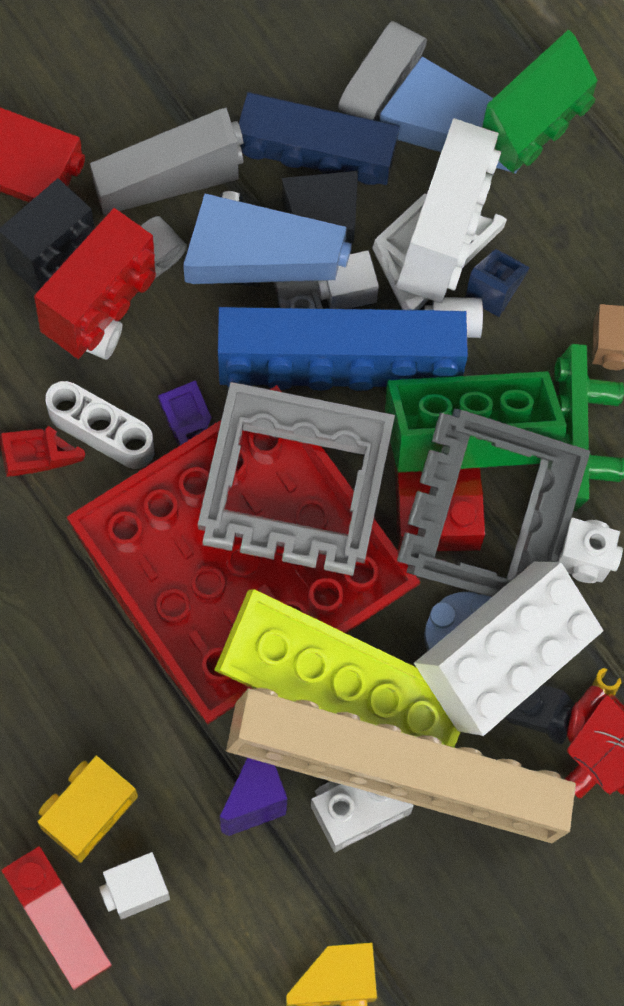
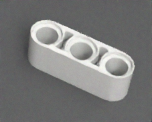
(91, 408)

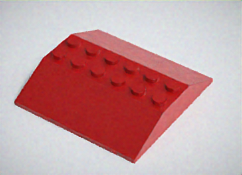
(190, 593)

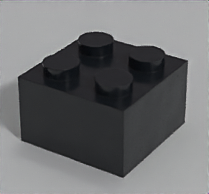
(45, 233)

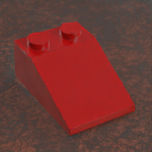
(465, 518)

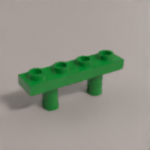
(574, 395)

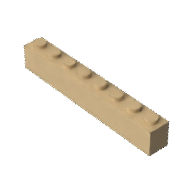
(401, 765)

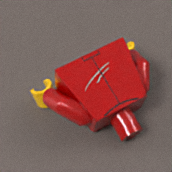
(597, 739)

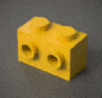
(86, 807)

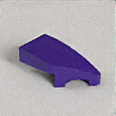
(185, 411)

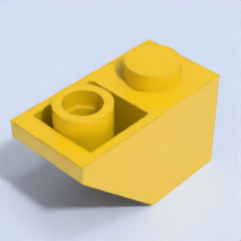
(338, 977)

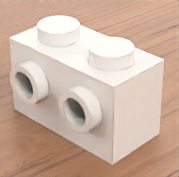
(353, 814)

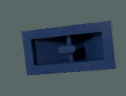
(496, 281)

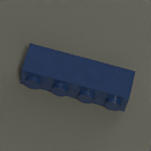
(317, 138)

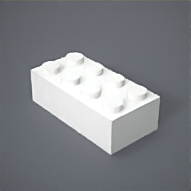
(450, 211)
(509, 647)

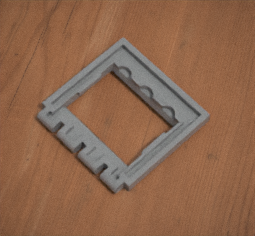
(306, 422)

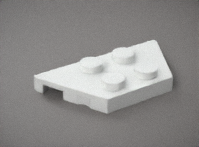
(394, 243)

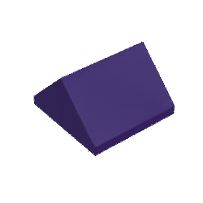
(254, 799)

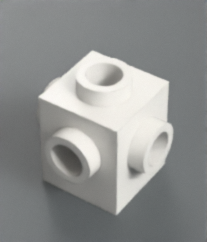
(590, 550)

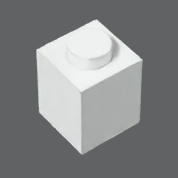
(353, 285)
(134, 886)

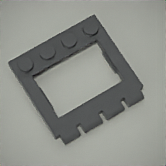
(545, 517)

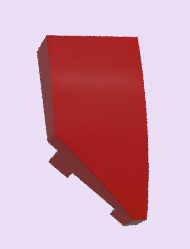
(36, 451)

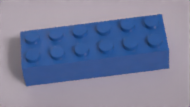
(338, 346)

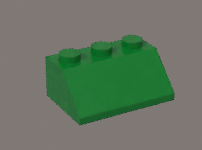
(541, 102)

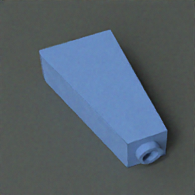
(430, 102)
(261, 245)

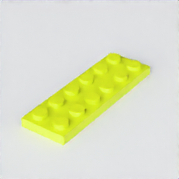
(316, 663)

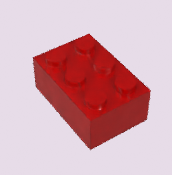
(96, 284)

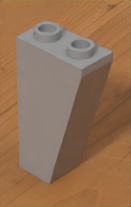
(171, 163)

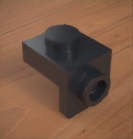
(545, 711)

